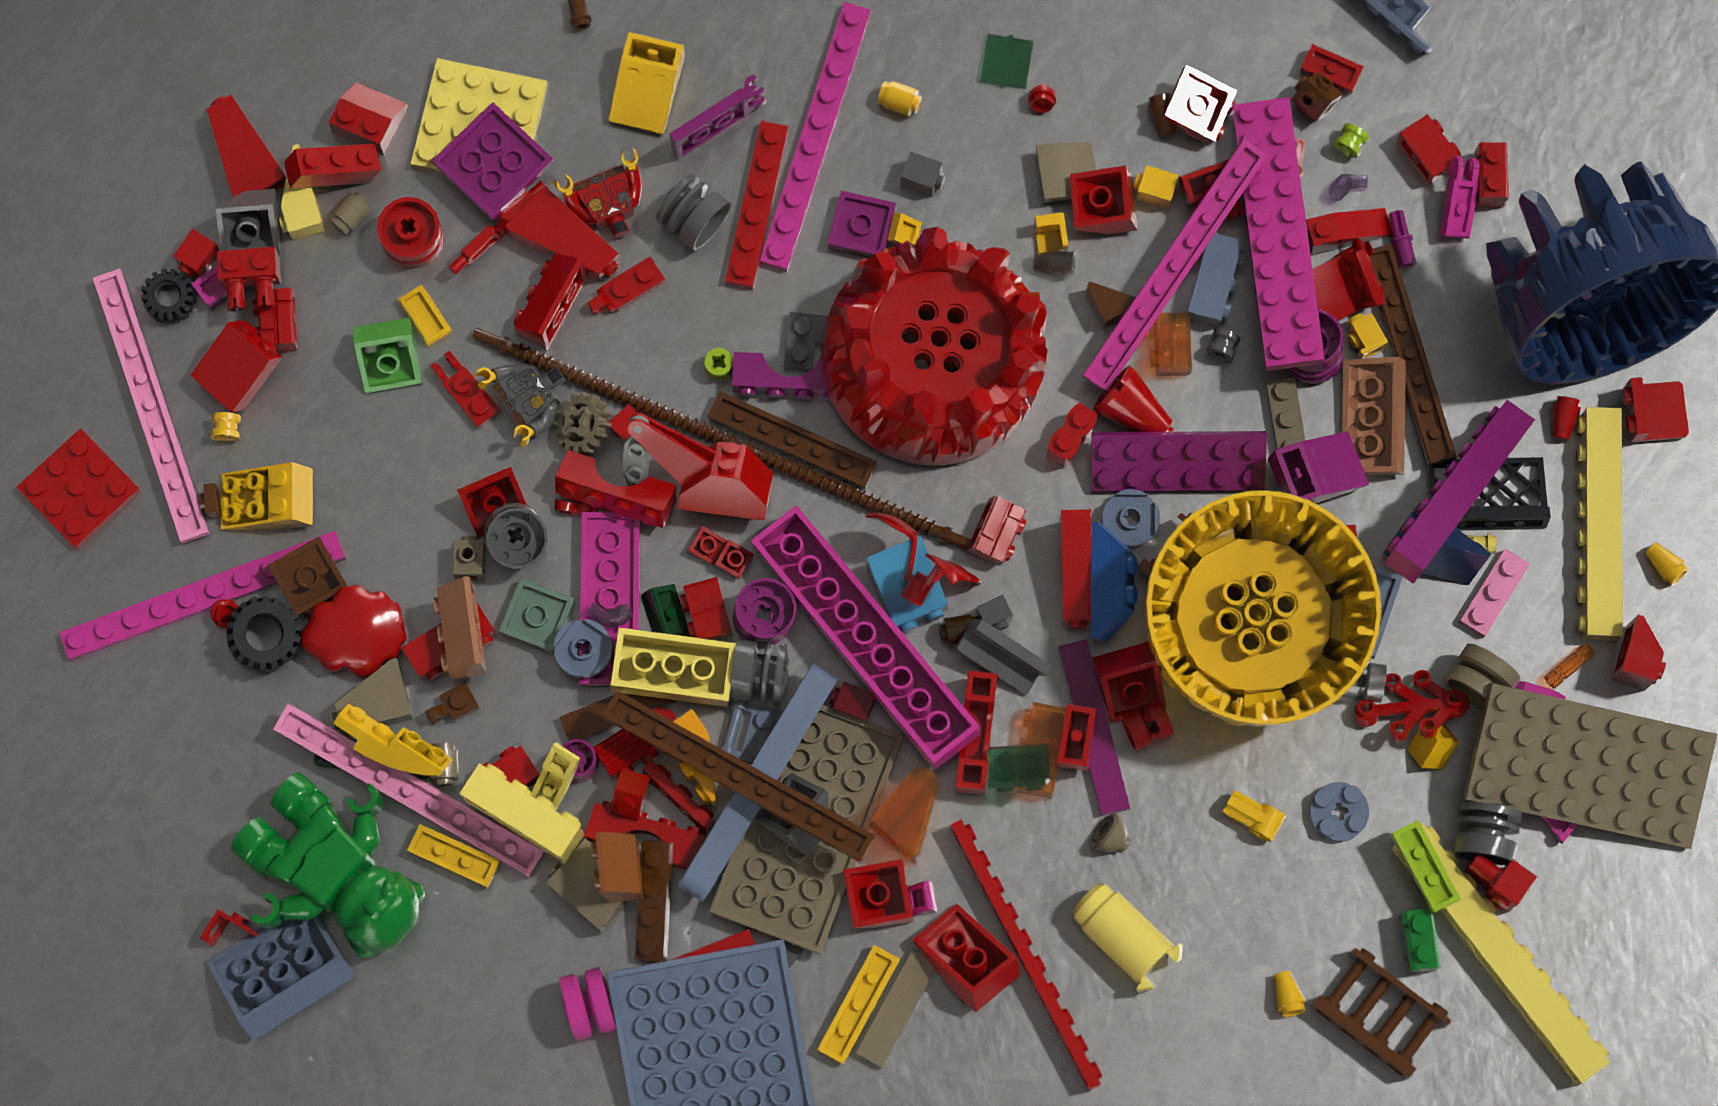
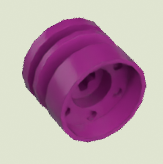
(1333, 353)
(769, 597)

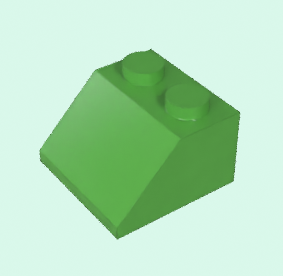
(387, 355)

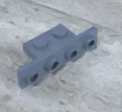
(1403, 17)

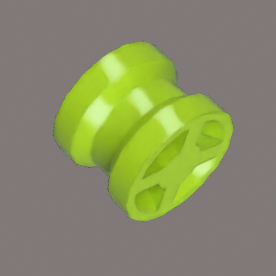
(1351, 140)
(719, 369)

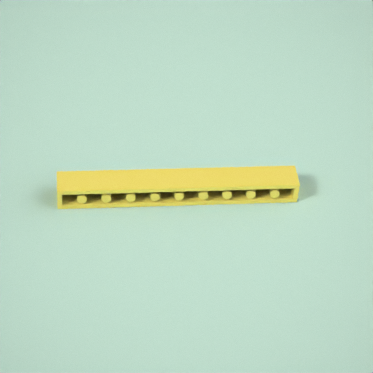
(1517, 975)

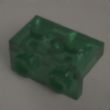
(1018, 767)

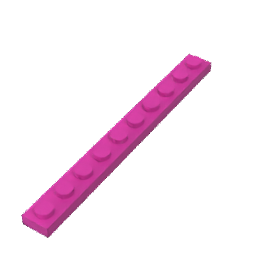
(815, 136)
(1174, 265)
(180, 603)

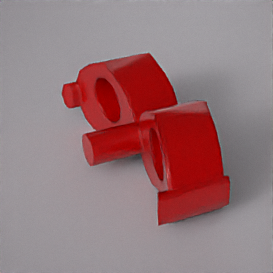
(573, 509)

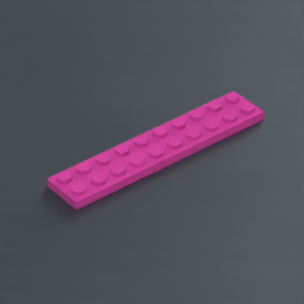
(1280, 238)

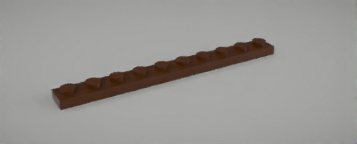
(738, 776)

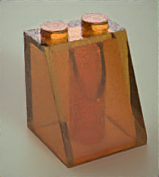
(907, 813)

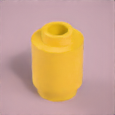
(899, 98)

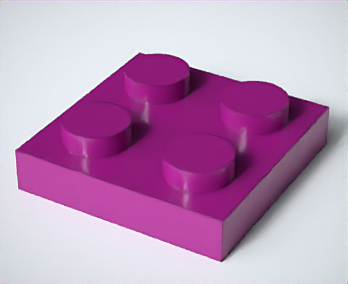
(861, 224)

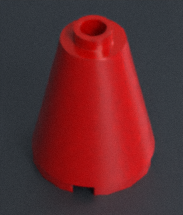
(1133, 404)

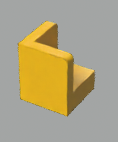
(1050, 232)
(1433, 751)

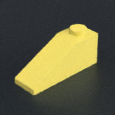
(300, 211)

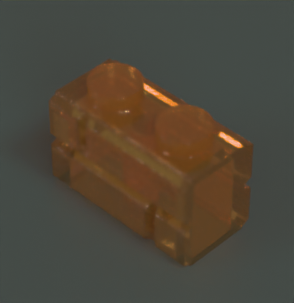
(1171, 344)

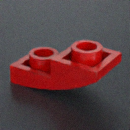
(719, 552)

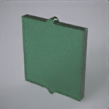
(1006, 61)

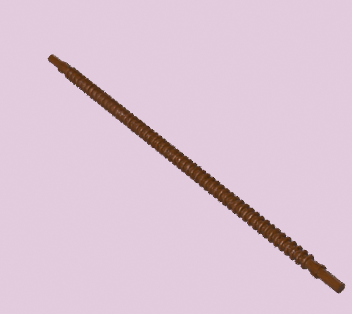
(505, 345)

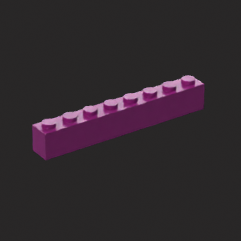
(1459, 491)

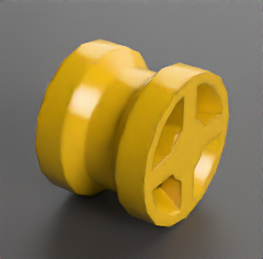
(225, 426)

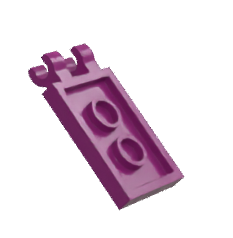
(717, 118)

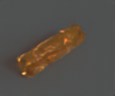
(1569, 665)

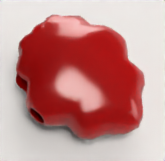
(355, 631)

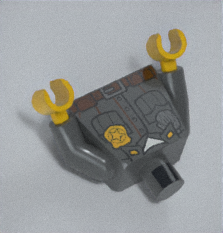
(525, 395)

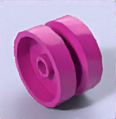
(584, 1004)

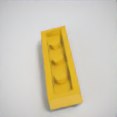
(858, 1004)

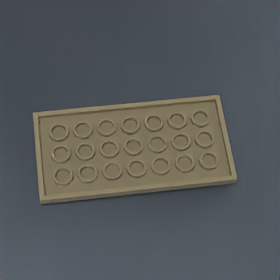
(1590, 765)
(781, 888)

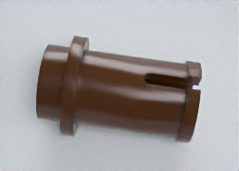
(579, 14)

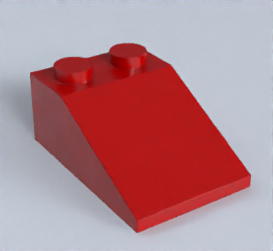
(967, 957)

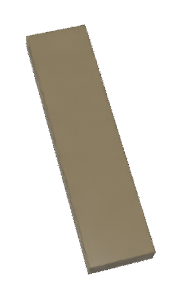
(896, 1009)

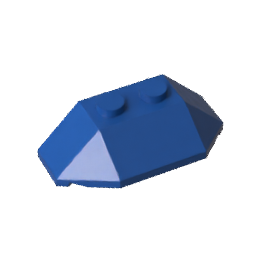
(1111, 583)

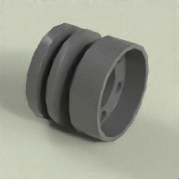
(690, 210)
(520, 551)
(759, 671)
(1487, 832)

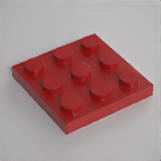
(78, 488)

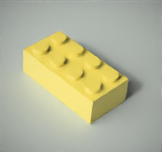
(673, 667)
(521, 813)

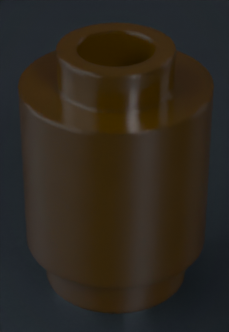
(954, 628)

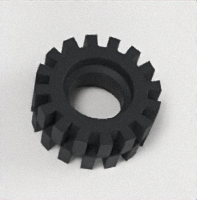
(173, 312)

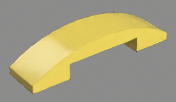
(556, 775)

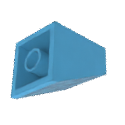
(887, 576)

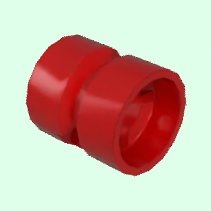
(1137, 728)

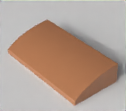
(1376, 412)

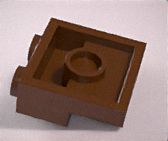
(307, 576)

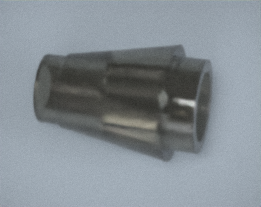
(1055, 262)

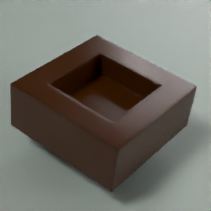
(210, 501)

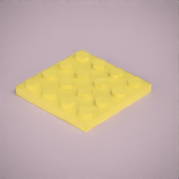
(461, 94)

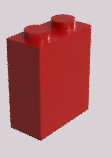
(236, 365)

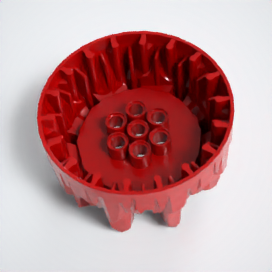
(934, 412)

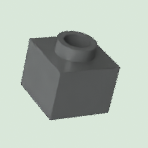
(995, 612)

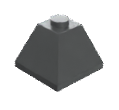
(249, 221)
(788, 833)

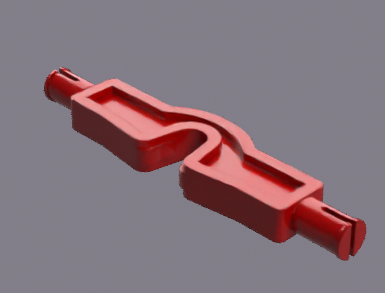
(491, 235)

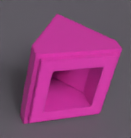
(922, 898)

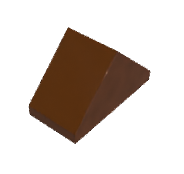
(1107, 303)

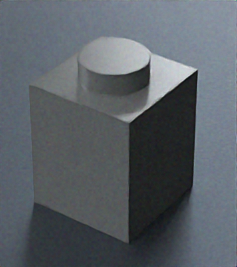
(922, 174)

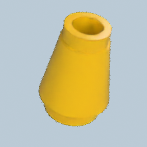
(1667, 564)
(1288, 996)

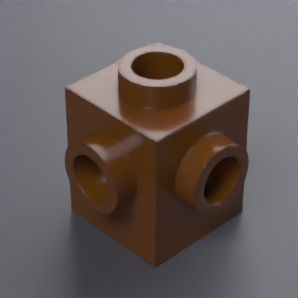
(1315, 96)

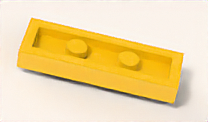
(453, 856)

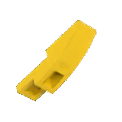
(400, 751)

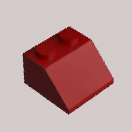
(367, 117)
(1104, 200)
(1639, 656)
(1128, 680)
(879, 895)

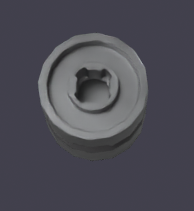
(1373, 684)

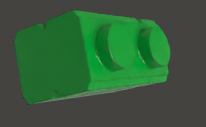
(1419, 941)

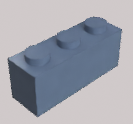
(1216, 280)

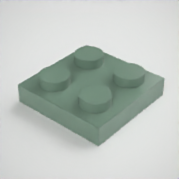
(536, 615)

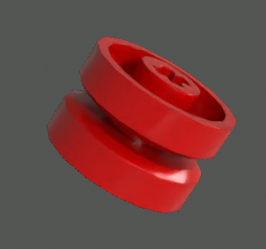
(408, 248)

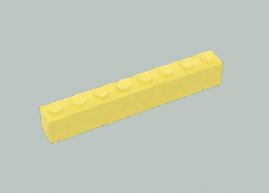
(1601, 524)

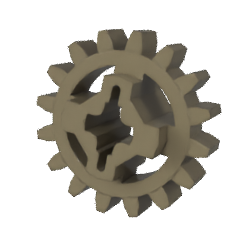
(582, 423)

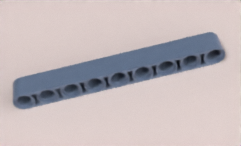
(771, 760)

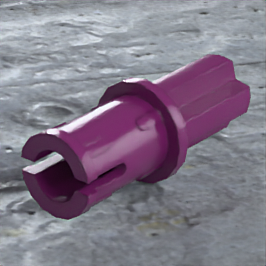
(1402, 240)

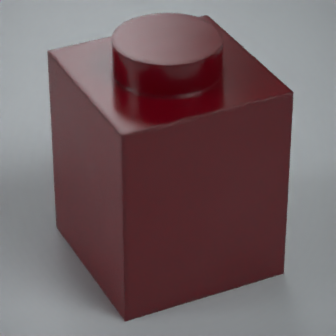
(853, 701)

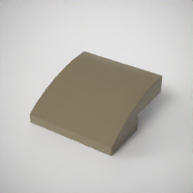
(1056, 164)

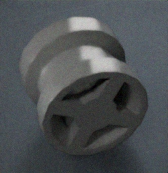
(1223, 344)

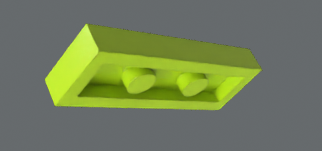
(1425, 866)

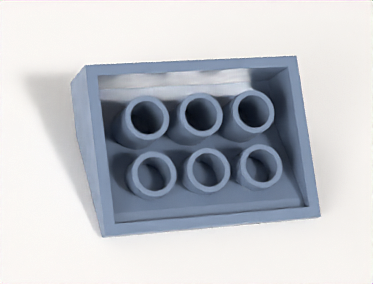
(279, 973)

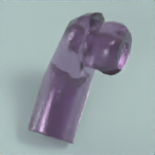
(1345, 183)

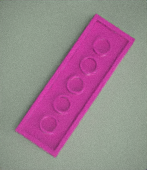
(609, 574)

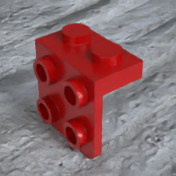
(1347, 284)
(1655, 410)

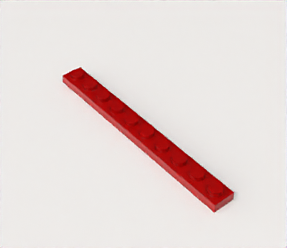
(1032, 965)

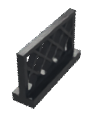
(1509, 516)

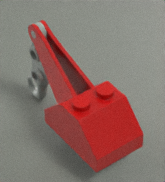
(712, 479)

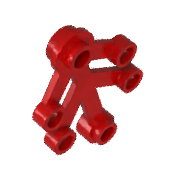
(1415, 705)

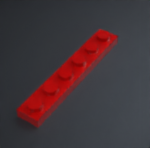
(757, 205)

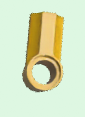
(1260, 819)

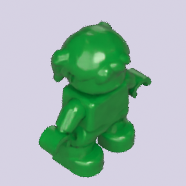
(330, 868)

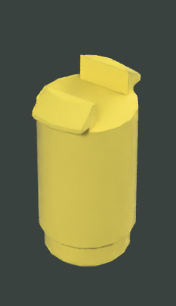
(1124, 934)

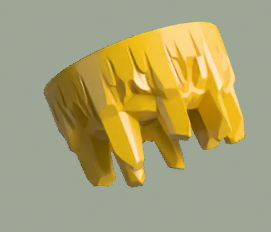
(1306, 560)

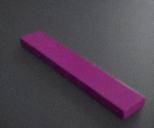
(1104, 762)

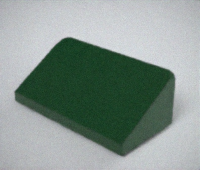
(665, 611)

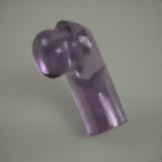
(610, 618)

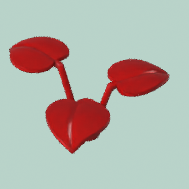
(921, 583)

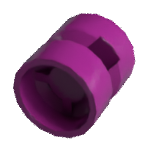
(588, 761)

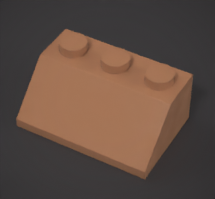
(460, 629)

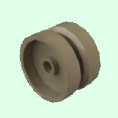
(1476, 672)

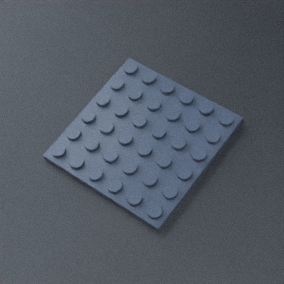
(711, 1030)

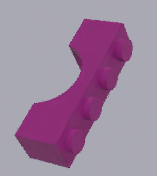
(754, 376)

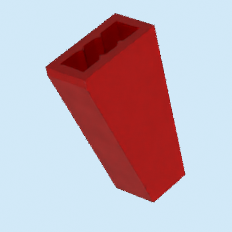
(242, 151)
(555, 229)
(1075, 567)

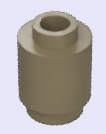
(350, 212)
(452, 771)

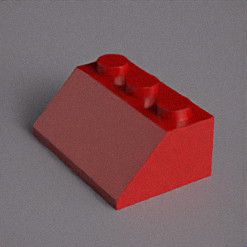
(550, 300)

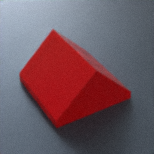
(488, 494)

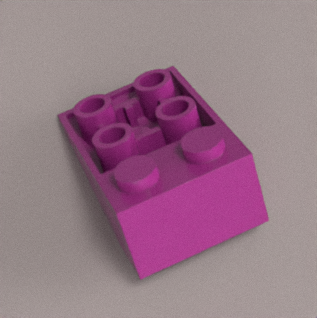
(1318, 468)

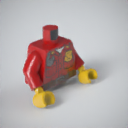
(606, 197)

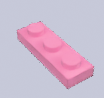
(1494, 593)

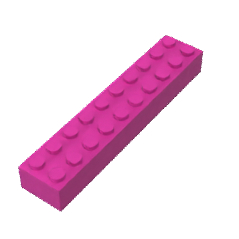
(866, 637)

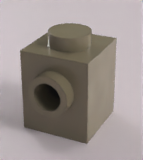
(469, 558)

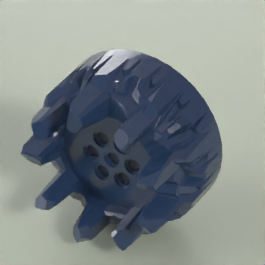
(1610, 285)

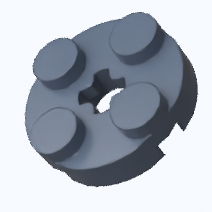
(1142, 507)
(580, 632)
(1348, 797)

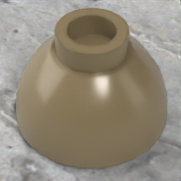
(1110, 835)

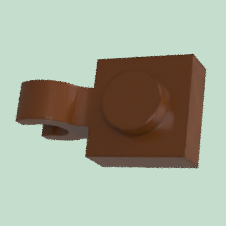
(456, 703)

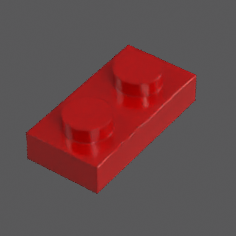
(1338, 69)

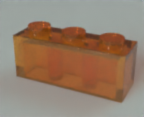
(1044, 727)

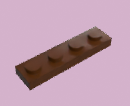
(655, 907)

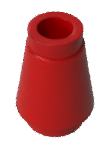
(1565, 416)

